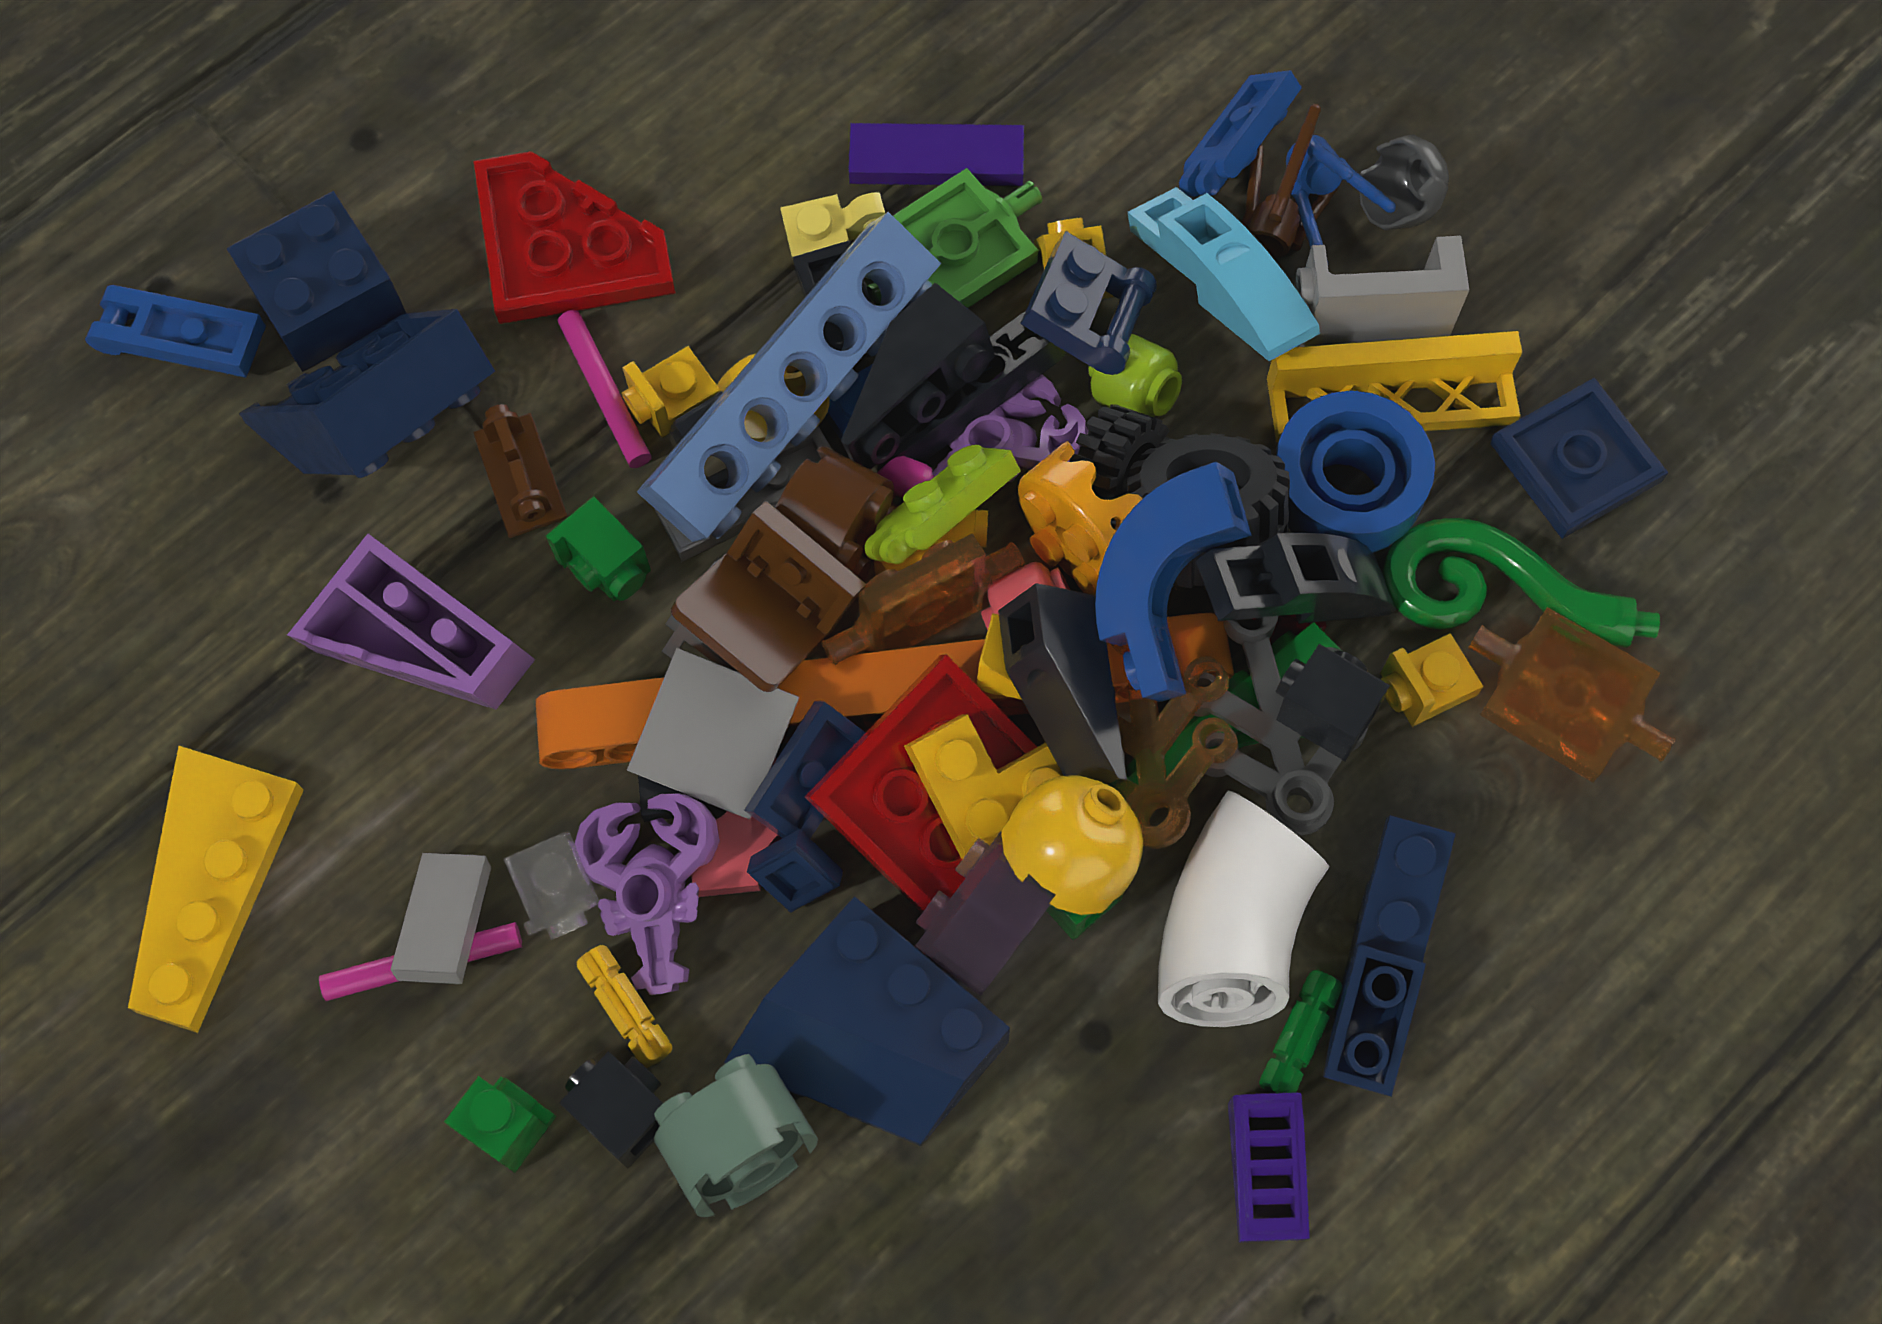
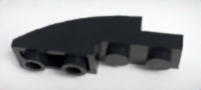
(1298, 575)

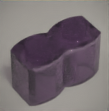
(984, 917)

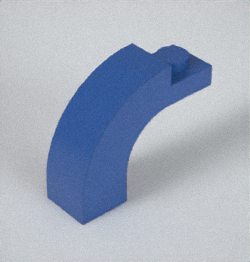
(1146, 557)

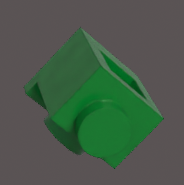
(600, 551)
(500, 1120)

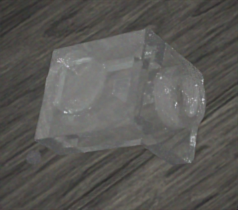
(552, 886)

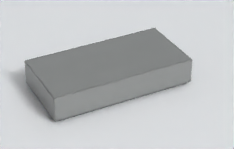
(441, 918)

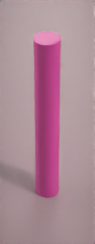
(604, 389)
(378, 972)

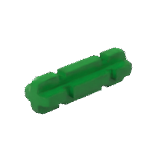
(1301, 1033)

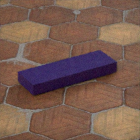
(935, 153)

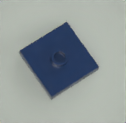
(1578, 458)

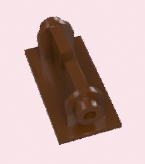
(519, 471)

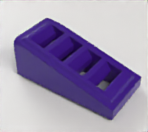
(1269, 1105)

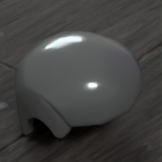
(1412, 177)

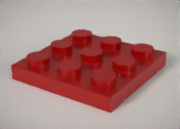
(879, 797)

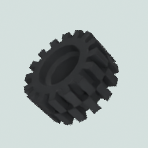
(1115, 444)

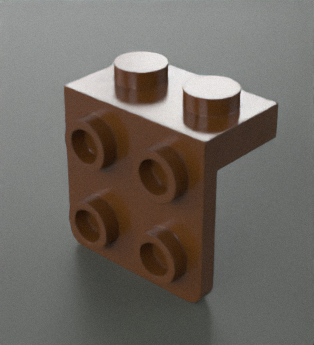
(768, 599)

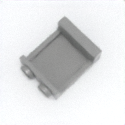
(1385, 303)

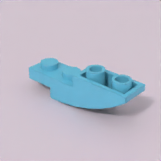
(1230, 269)

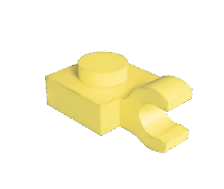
(824, 223)

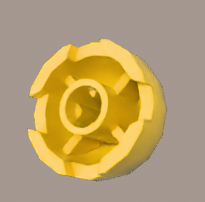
(1075, 842)

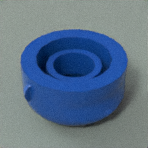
(1367, 435)

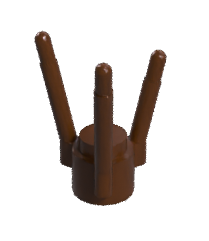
(1276, 219)

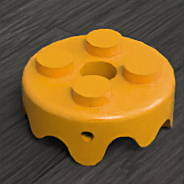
(1068, 517)

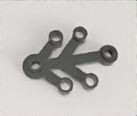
(1261, 725)

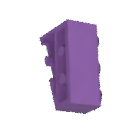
(407, 627)

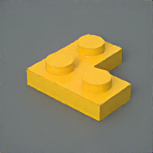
(965, 785)

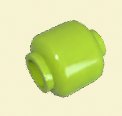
(1145, 385)

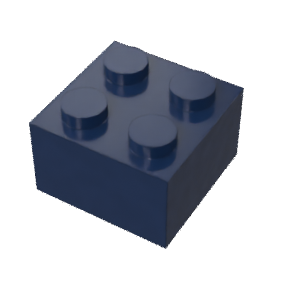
(317, 280)

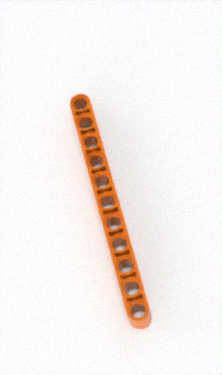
(606, 720)

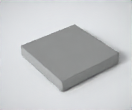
(712, 733)

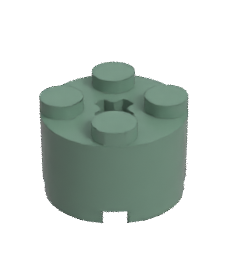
(732, 1135)

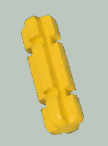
(624, 1006)

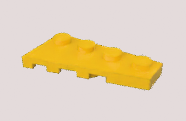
(207, 874)

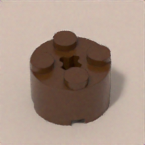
(838, 506)

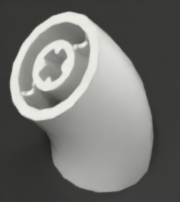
(1236, 918)

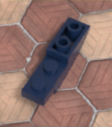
(1387, 956)

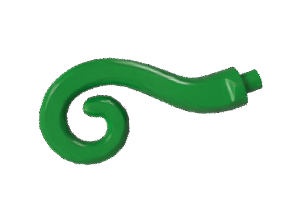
(1603, 614)

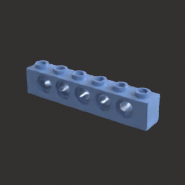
(679, 486)

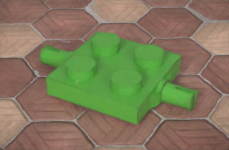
(971, 236)

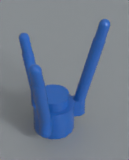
(1321, 175)

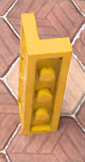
(1401, 367)

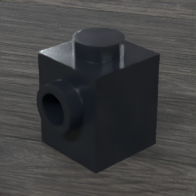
(1330, 699)
(615, 1104)

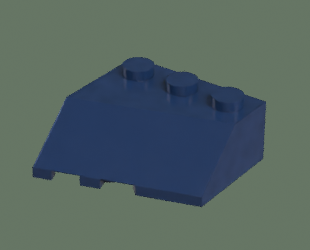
(376, 397)
(873, 1028)

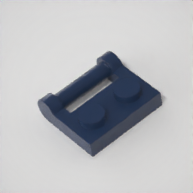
(1070, 298)

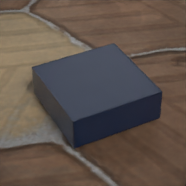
(795, 870)

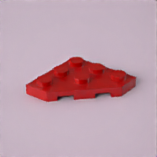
(562, 242)

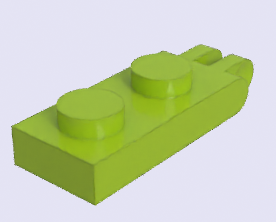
(941, 503)

